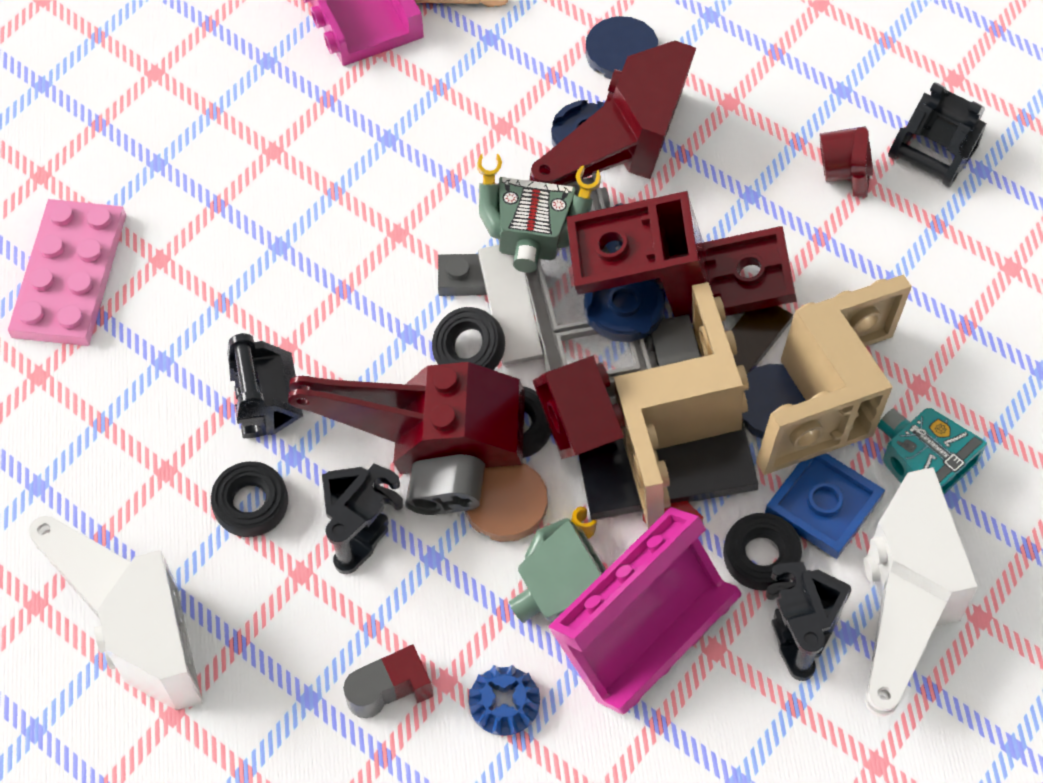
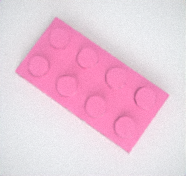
(67, 272)

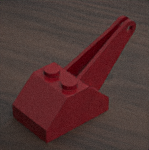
(629, 124)
(431, 416)

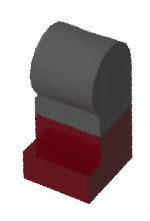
(387, 681)

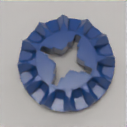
(504, 719)

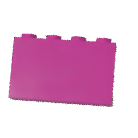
(366, 26)
(644, 612)

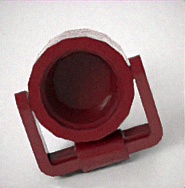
(847, 156)

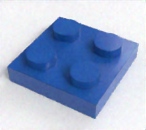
(826, 502)

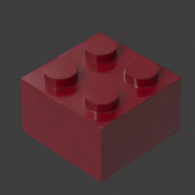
(579, 407)

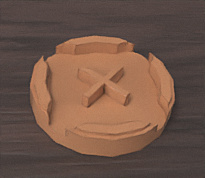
(510, 503)

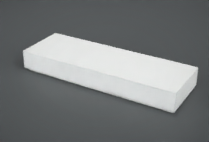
(510, 305)

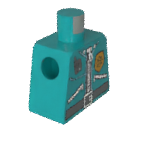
(928, 443)

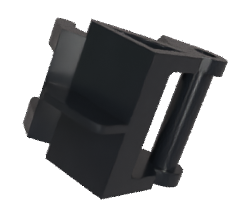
(948, 121)
(261, 385)
(355, 509)
(805, 614)

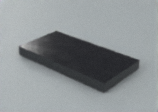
(695, 470)

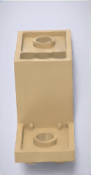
(834, 374)
(681, 401)

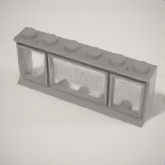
(562, 319)

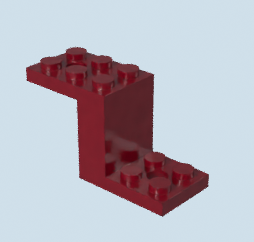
(666, 243)

